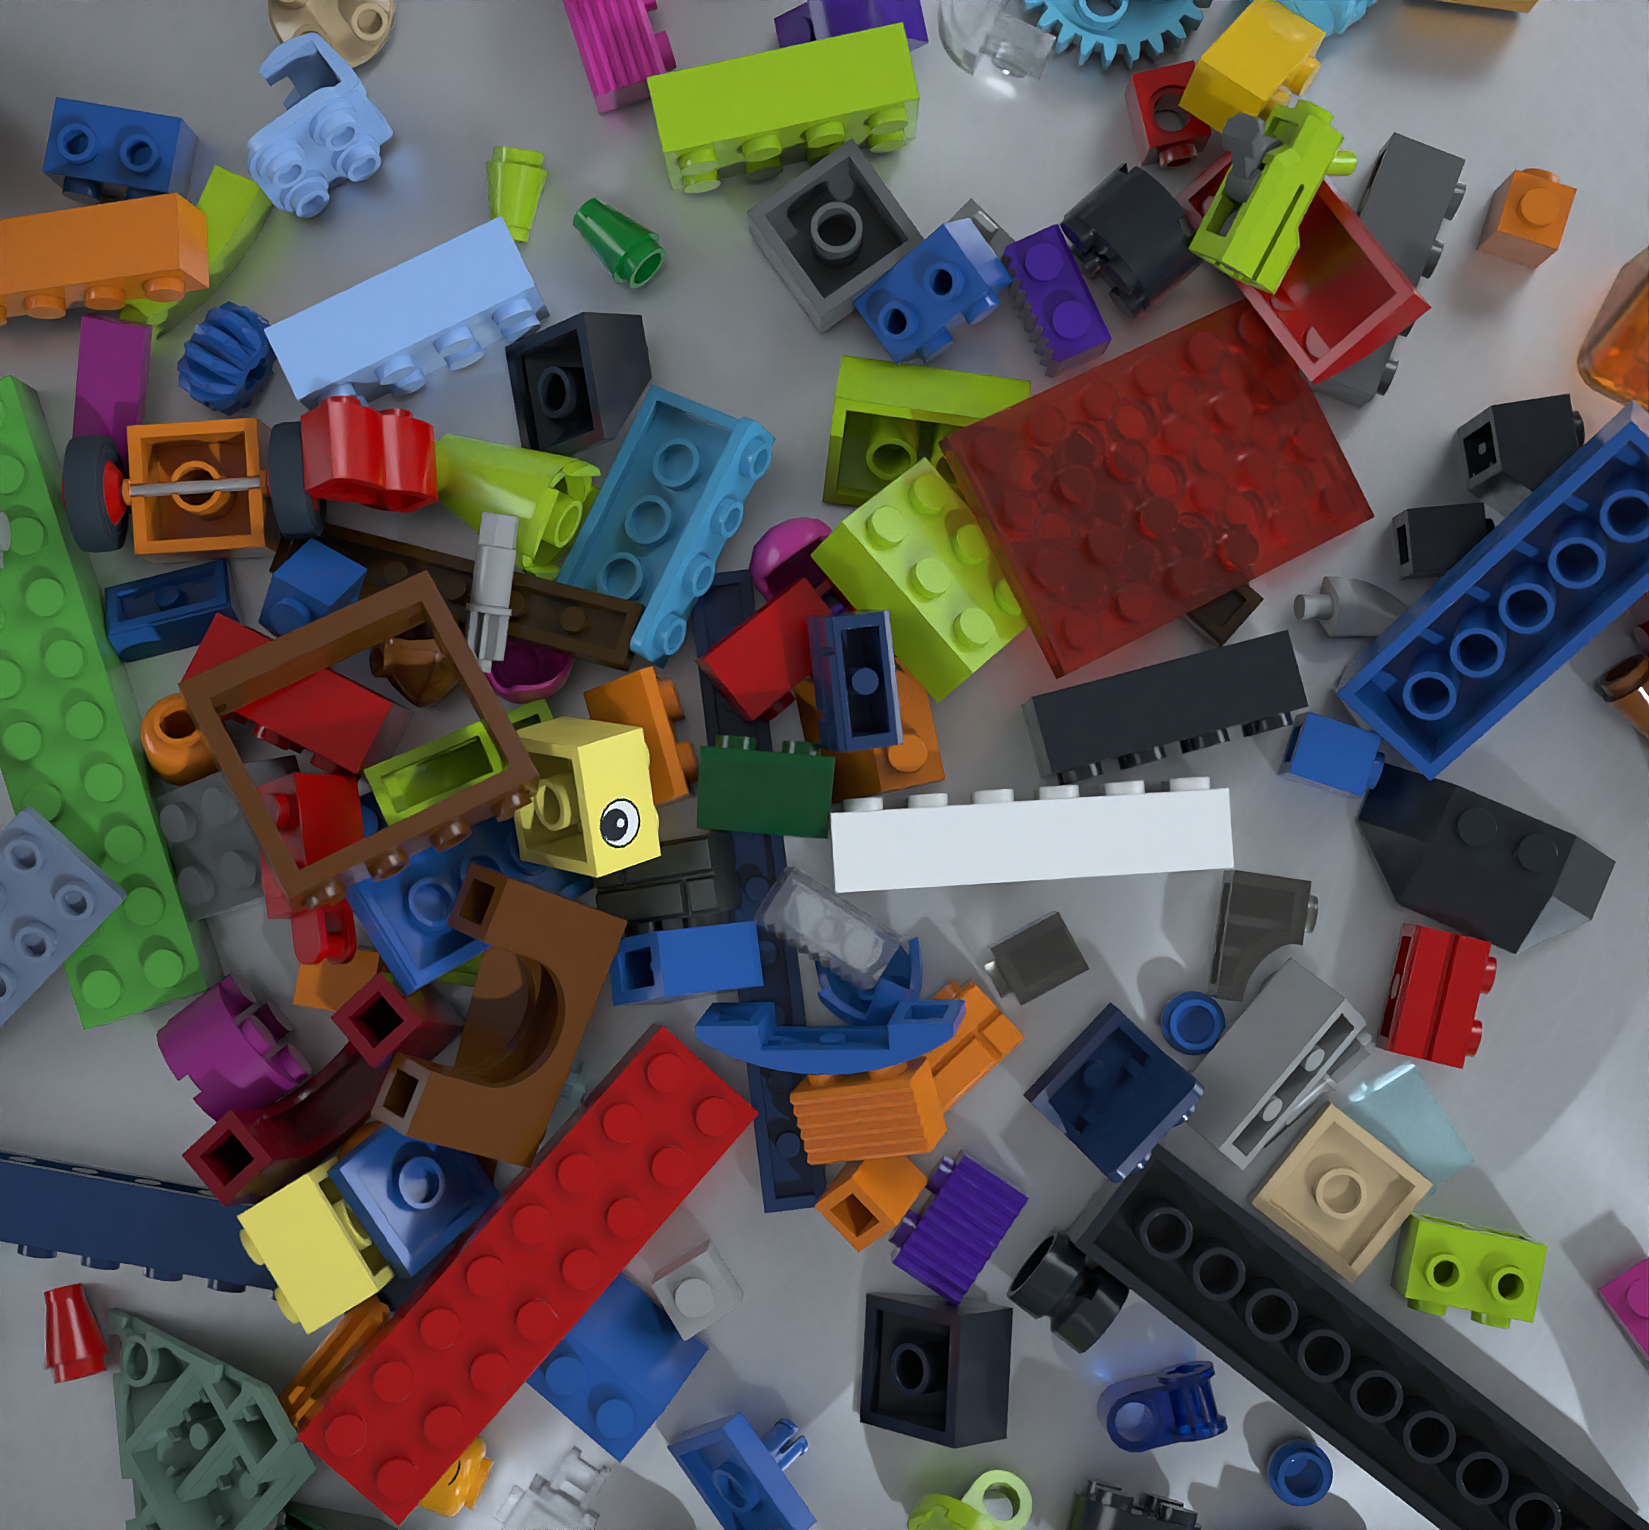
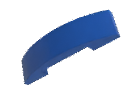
(752, 1035)

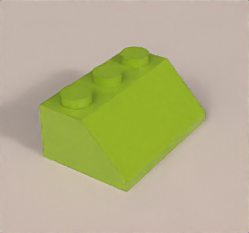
(896, 416)

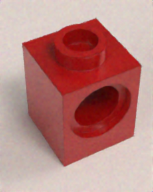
(1157, 91)

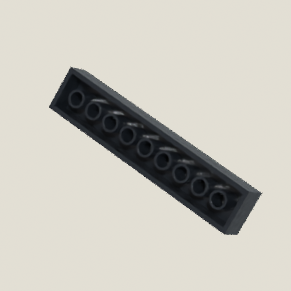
(1333, 1358)

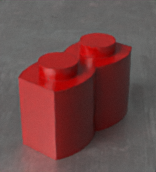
(368, 456)

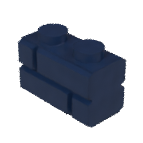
(855, 680)

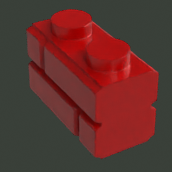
(1436, 996)

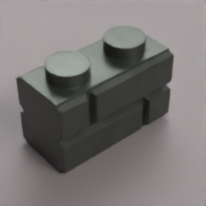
(688, 881)

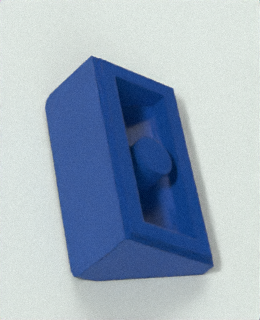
(169, 609)

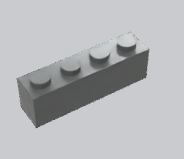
(1404, 209)

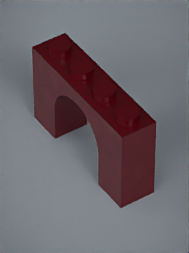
(267, 1148)

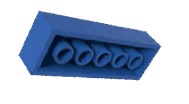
(1513, 604)

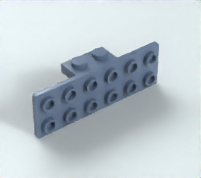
(47, 905)

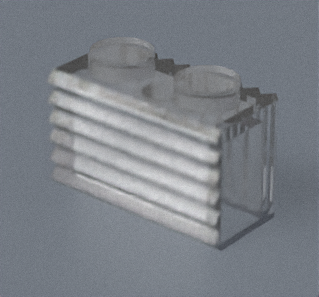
(828, 928)

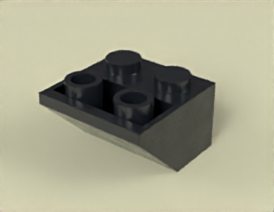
(1518, 447)

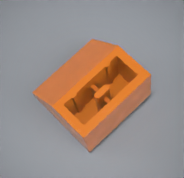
(655, 705)

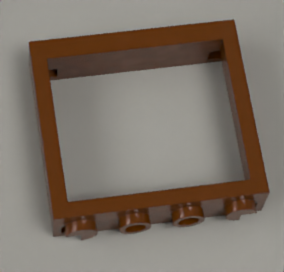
(321, 646)

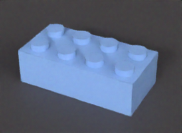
(411, 320)

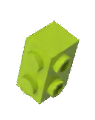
(1468, 1269)

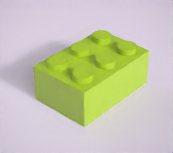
(933, 570)

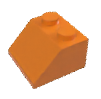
(882, 768)

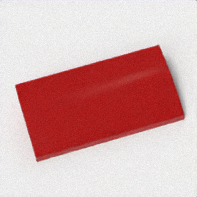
(1340, 289)

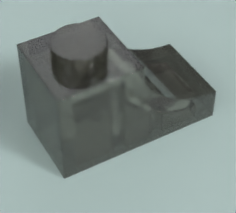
(1254, 920)

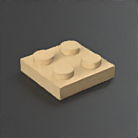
(1340, 1192)

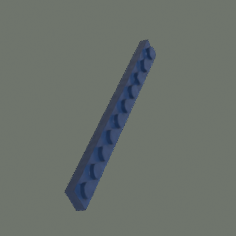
(785, 1174)

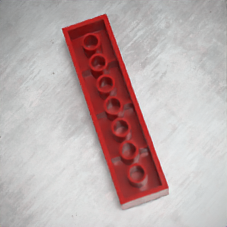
(524, 1274)

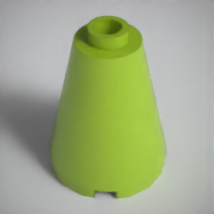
(539, 487)

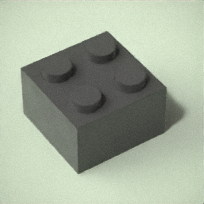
(833, 233)
(212, 844)

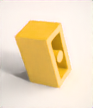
(1254, 65)

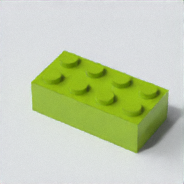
(785, 107)

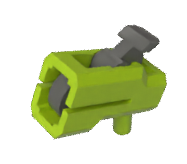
(1267, 191)

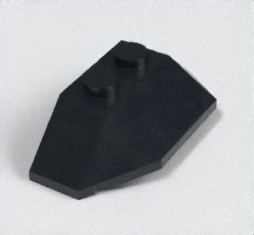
(1478, 861)

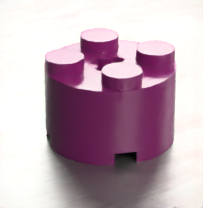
(232, 1049)

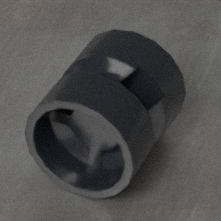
(1074, 1296)

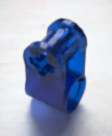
(1167, 1407)

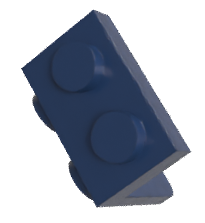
(1115, 1094)

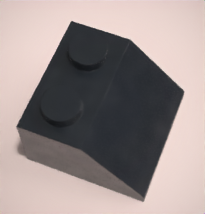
(936, 1368)

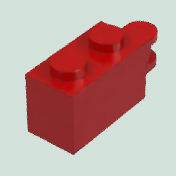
(769, 651)
(315, 820)

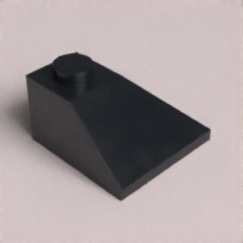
(578, 381)

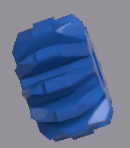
(227, 359)

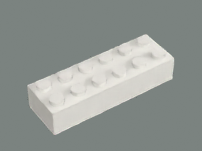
(1034, 839)

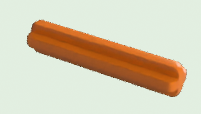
(333, 1356)

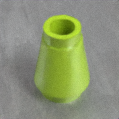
(515, 188)

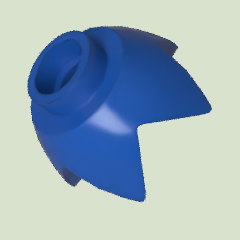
(874, 1005)

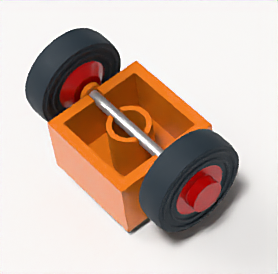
(191, 490)

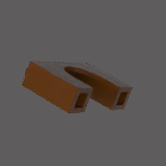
(509, 1099)

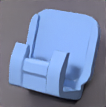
(322, 136)

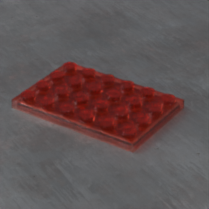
(1155, 483)

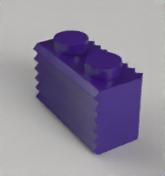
(1054, 301)
(956, 1225)

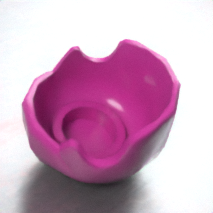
(785, 555)
(528, 673)

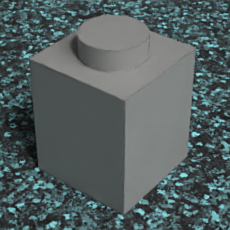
(697, 1290)

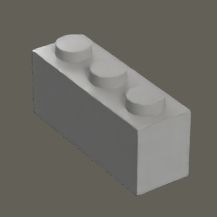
(1270, 1060)

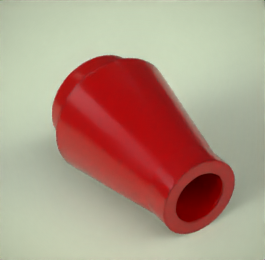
(72, 1335)

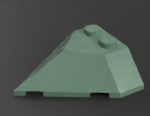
(199, 1436)

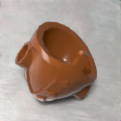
(415, 665)

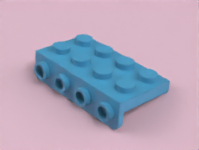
(668, 514)

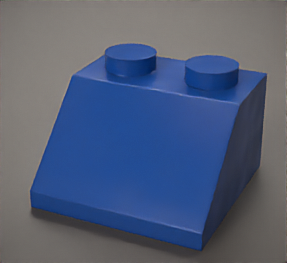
(618, 1367)

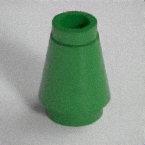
(620, 243)

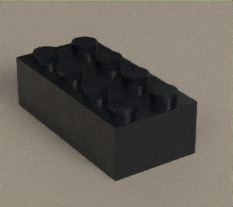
(1165, 704)

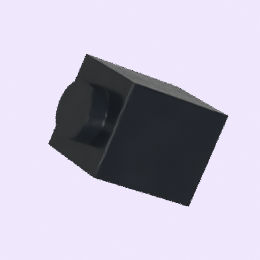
(1437, 537)

